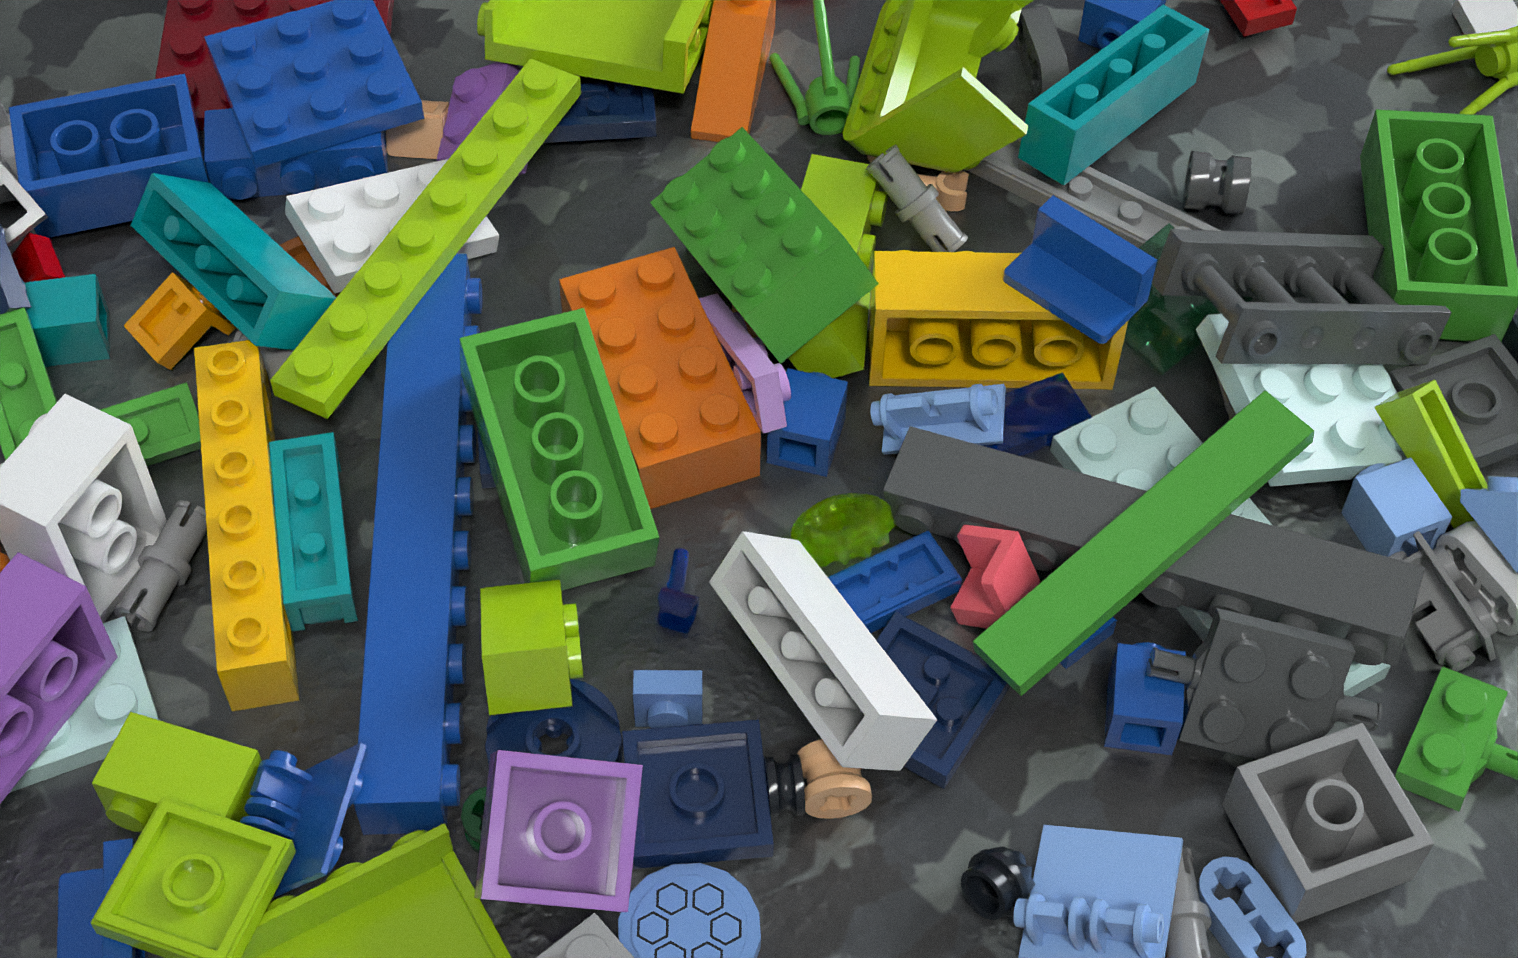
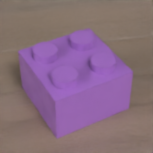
(558, 831)

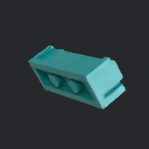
(311, 531)

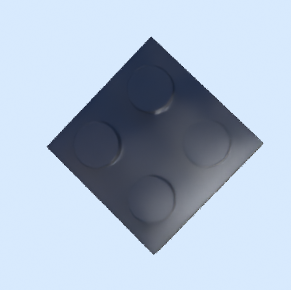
(700, 794)

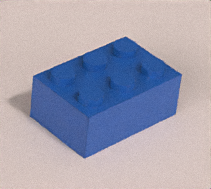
(95, 150)

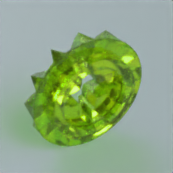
(822, 525)

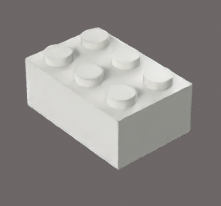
(81, 500)

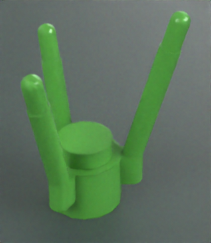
(828, 98)

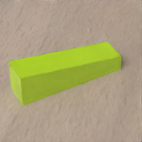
(1434, 441)

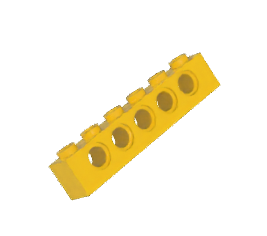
(246, 589)

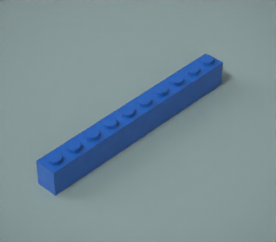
(416, 566)

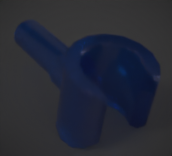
(677, 608)

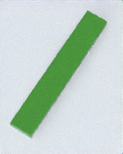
(1142, 542)

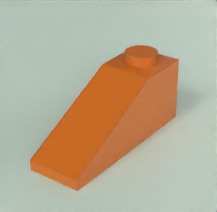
(732, 67)

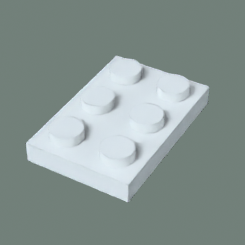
(351, 219)

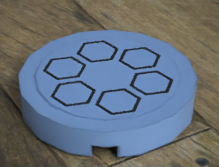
(690, 914)

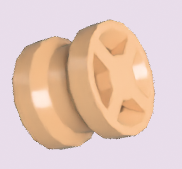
(830, 788)

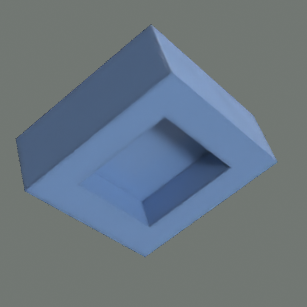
(667, 698)

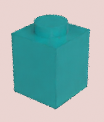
(69, 319)

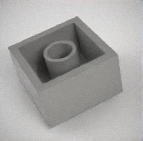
(1326, 823)

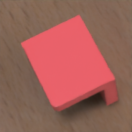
(997, 578)

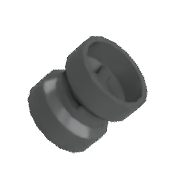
(1204, 178)

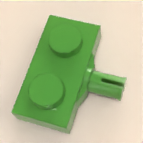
(1455, 740)

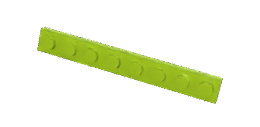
(425, 240)

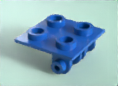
(305, 809)

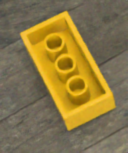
(960, 325)

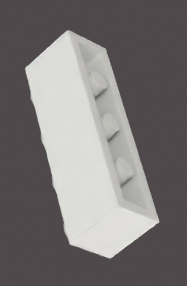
(822, 653)

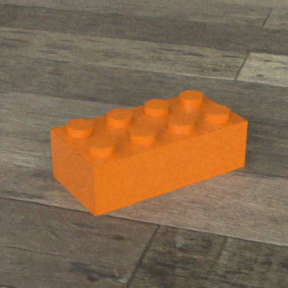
(667, 377)

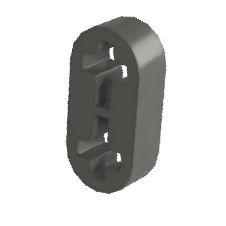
(1040, 49)

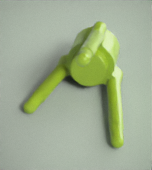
(1494, 55)

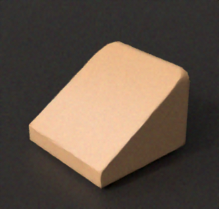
(420, 137)

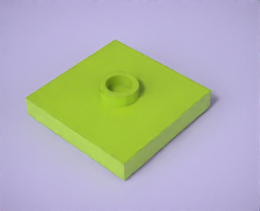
(193, 884)

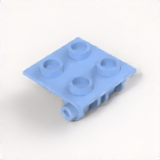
(1099, 895)

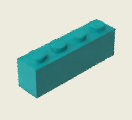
(1112, 94)
(231, 261)

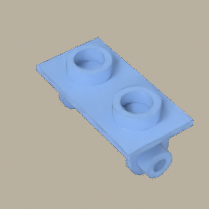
(961, 413)

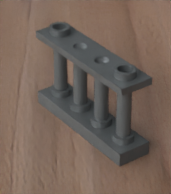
(1298, 266)

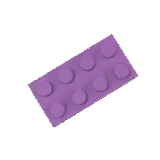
(48, 659)

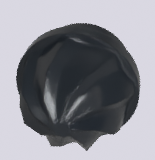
(996, 881)

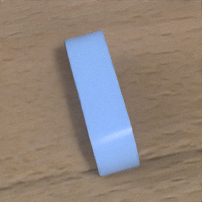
(1256, 916)

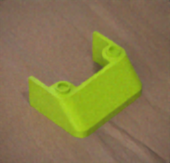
(923, 83)

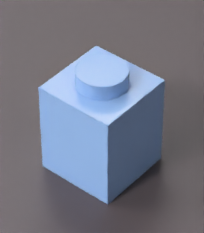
(1391, 506)

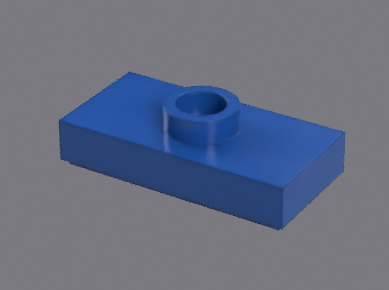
(898, 581)

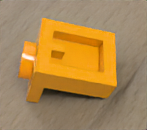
(174, 321)

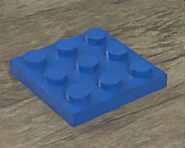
(313, 79)

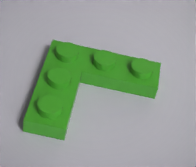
(162, 421)

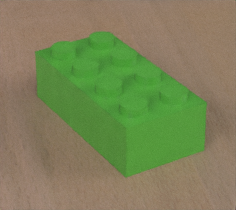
(1442, 217)
(764, 244)
(558, 451)

